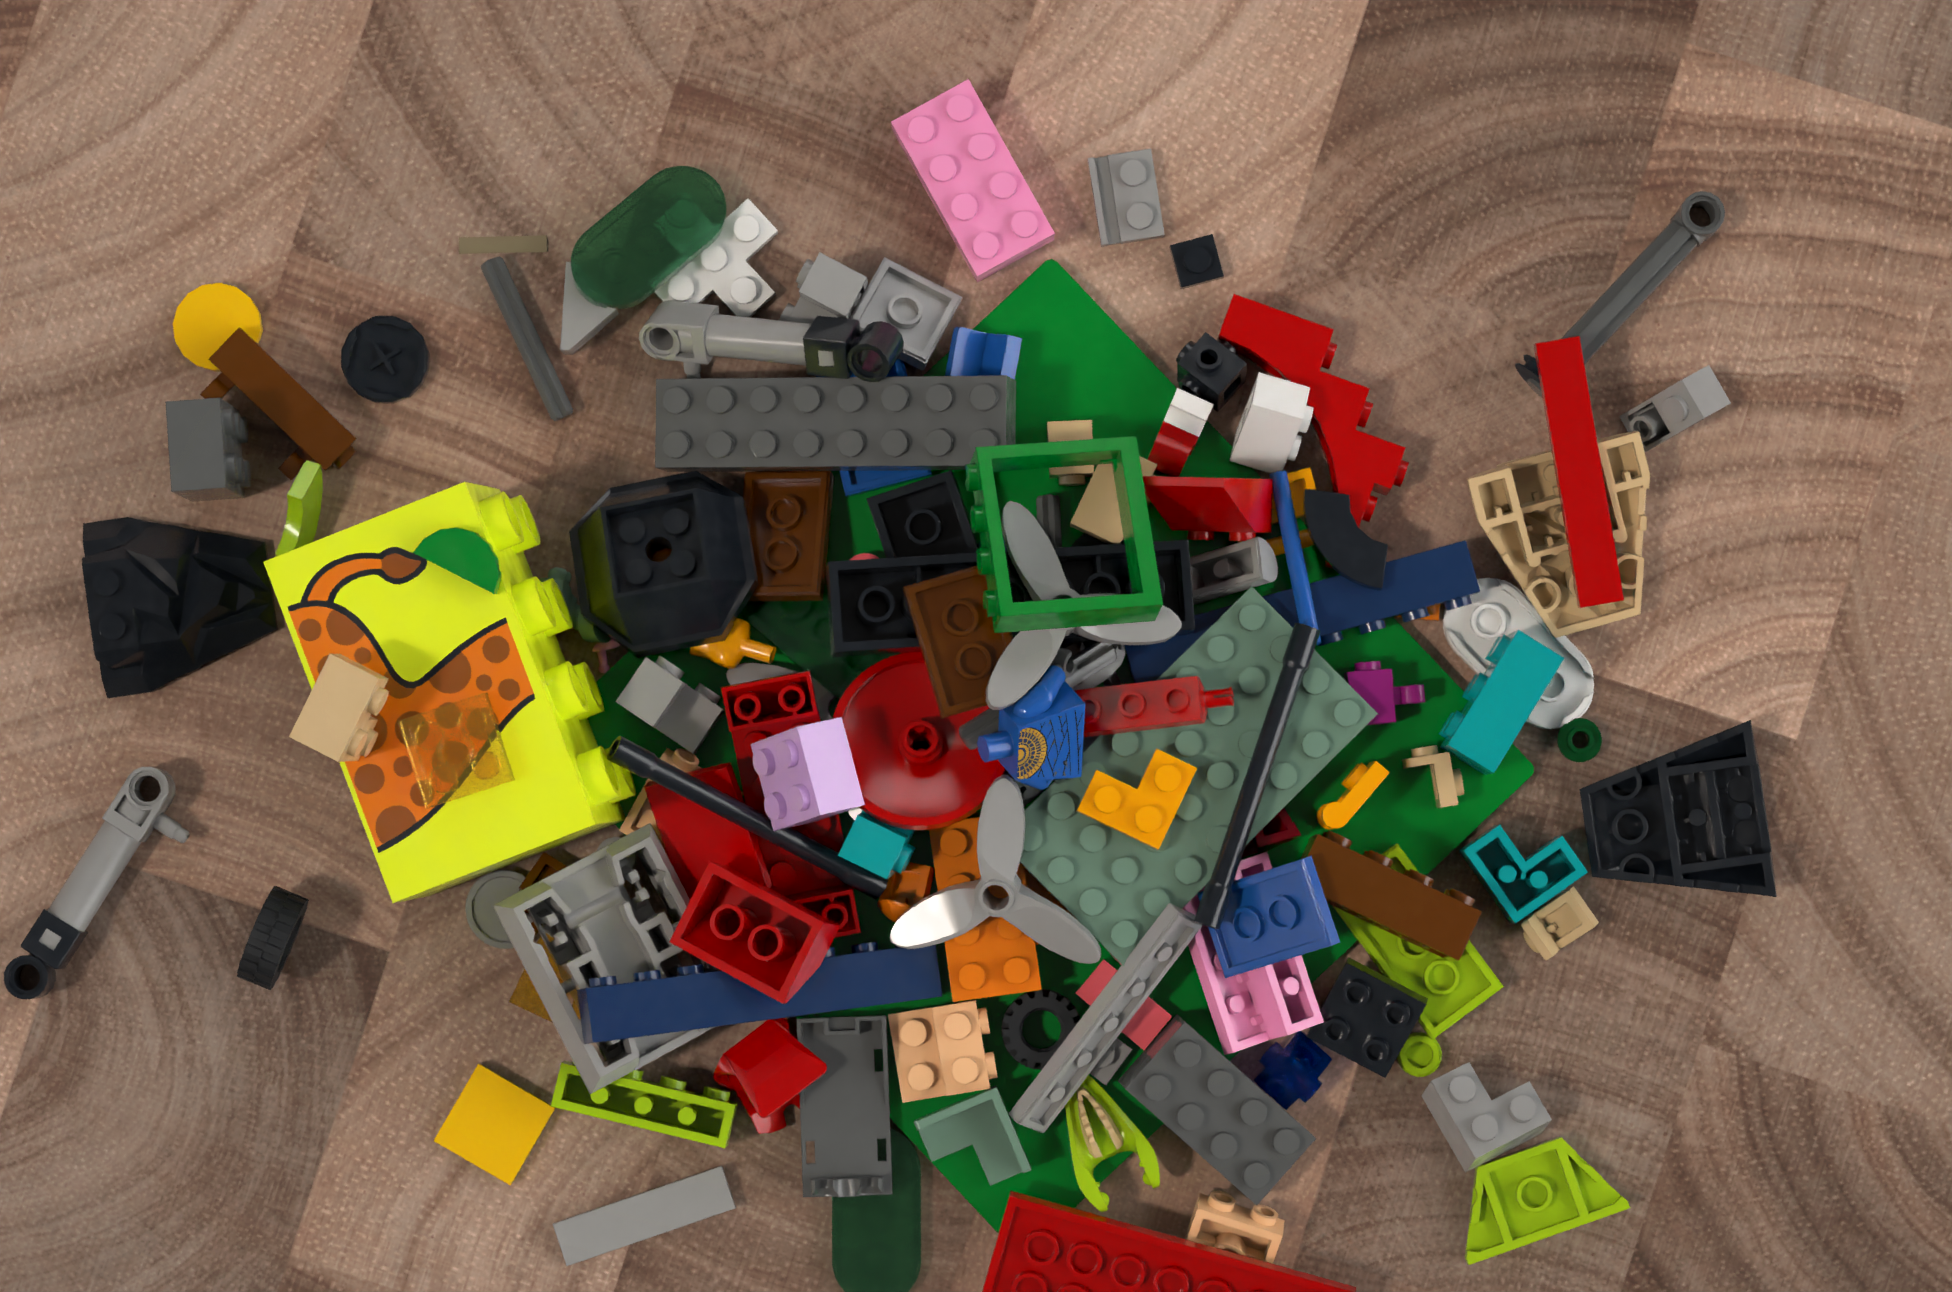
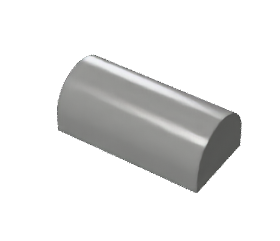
(1232, 569)

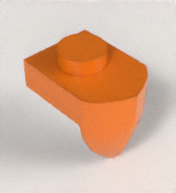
(906, 890)

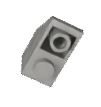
(1676, 408)

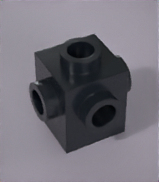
(1210, 370)

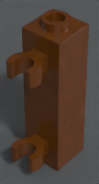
(283, 401)

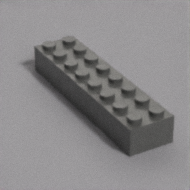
(830, 423)

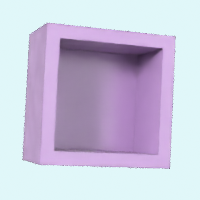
(807, 774)

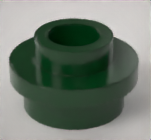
(1565, 744)

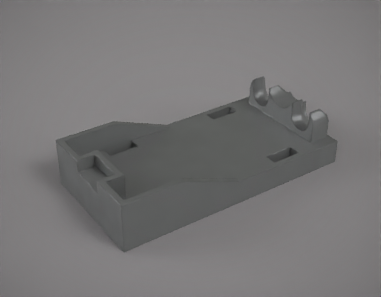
(846, 1107)

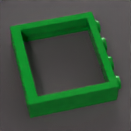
(1007, 616)

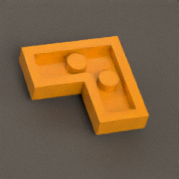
(1143, 811)

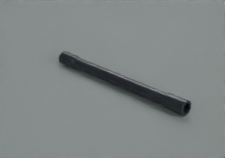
(648, 765)
(1219, 888)

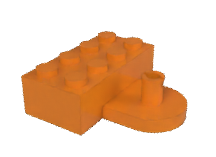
(994, 954)

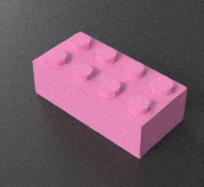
(972, 180)

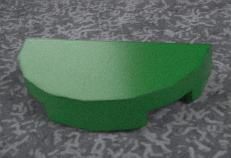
(464, 555)

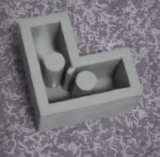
(825, 290)
(670, 704)
(1481, 1126)

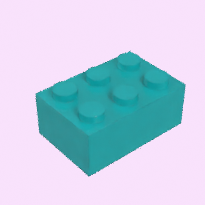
(1499, 701)

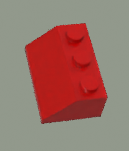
(753, 932)

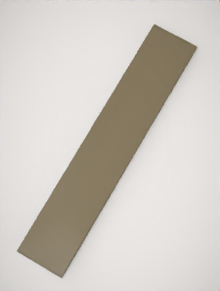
(502, 244)

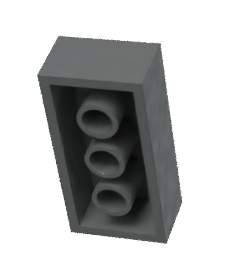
(1216, 1109)

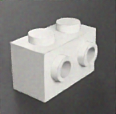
(1271, 424)

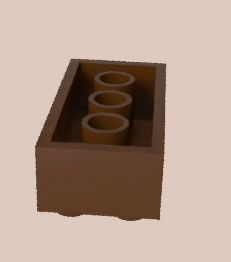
(1390, 899)

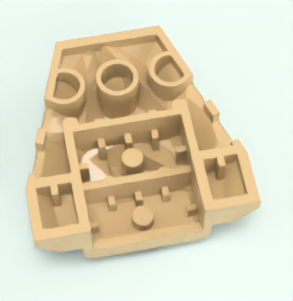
(1525, 523)

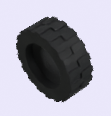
(272, 937)

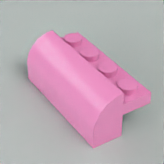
(1258, 1002)

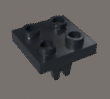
(1367, 1017)

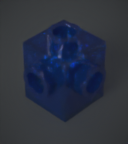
(1286, 1076)

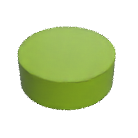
(1420, 1055)

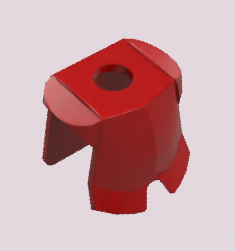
(768, 1073)

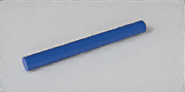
(1293, 550)

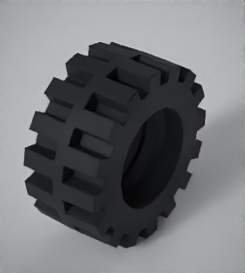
(1020, 1010)

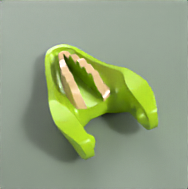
(1099, 1132)

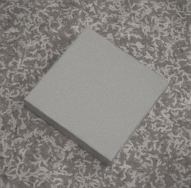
(910, 304)

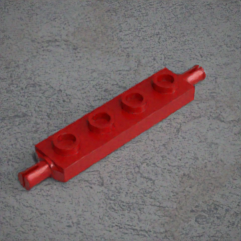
(1149, 705)

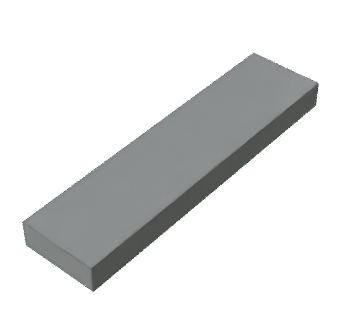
(644, 1215)

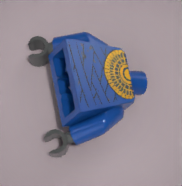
(1042, 731)

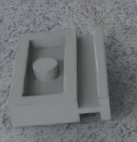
(1126, 197)

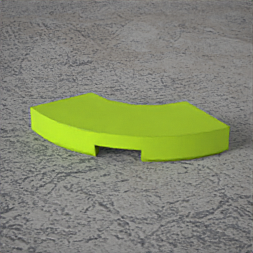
(303, 508)

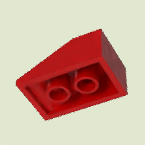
(1213, 505)

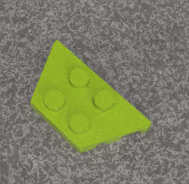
(1534, 1198)

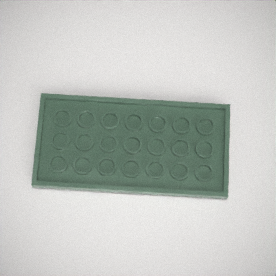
(1123, 885)

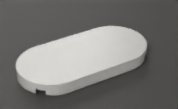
(1503, 610)

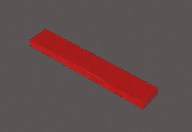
(1578, 471)

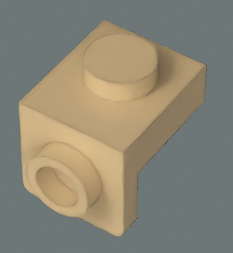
(1445, 780)
(1558, 923)

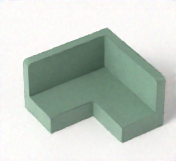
(978, 1122)

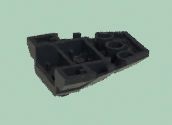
(170, 600)

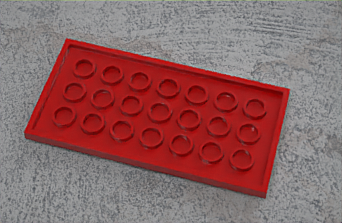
(1073, 1250)

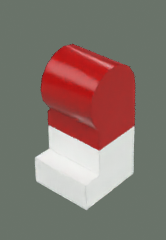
(1179, 432)

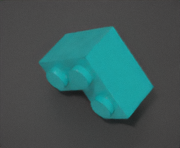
(878, 846)
(1517, 882)

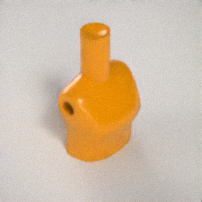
(735, 647)

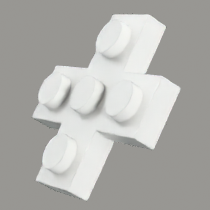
(724, 266)

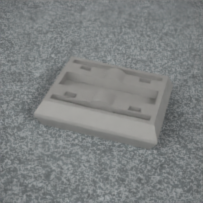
(598, 937)

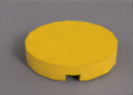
(210, 317)

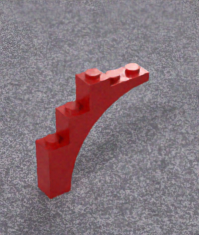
(1295, 352)

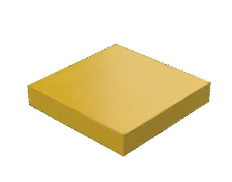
(494, 1124)

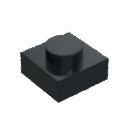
(1196, 261)

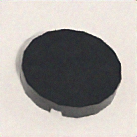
(385, 359)

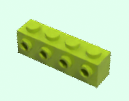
(650, 1105)

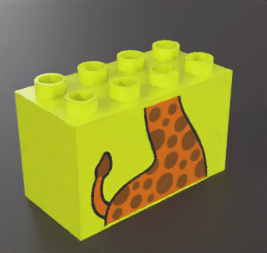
(441, 644)

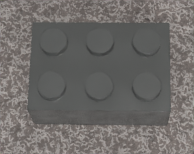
(207, 449)

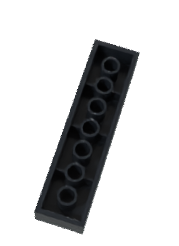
(873, 616)

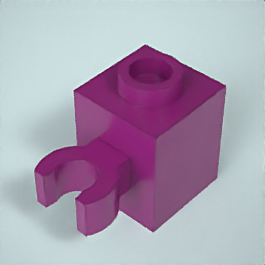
(1377, 689)

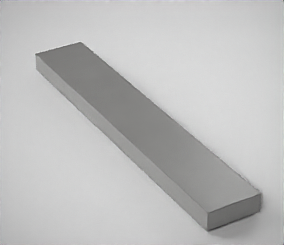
(1105, 1019)

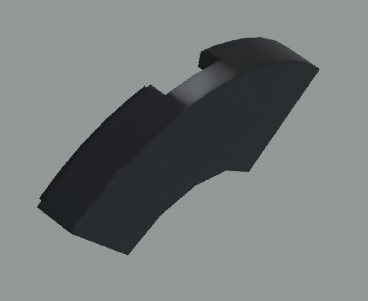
(1341, 541)

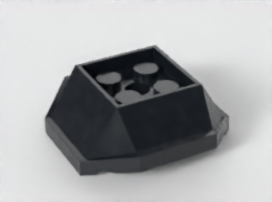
(670, 602)

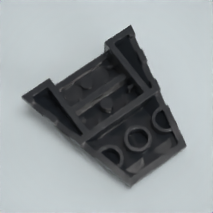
(1685, 819)

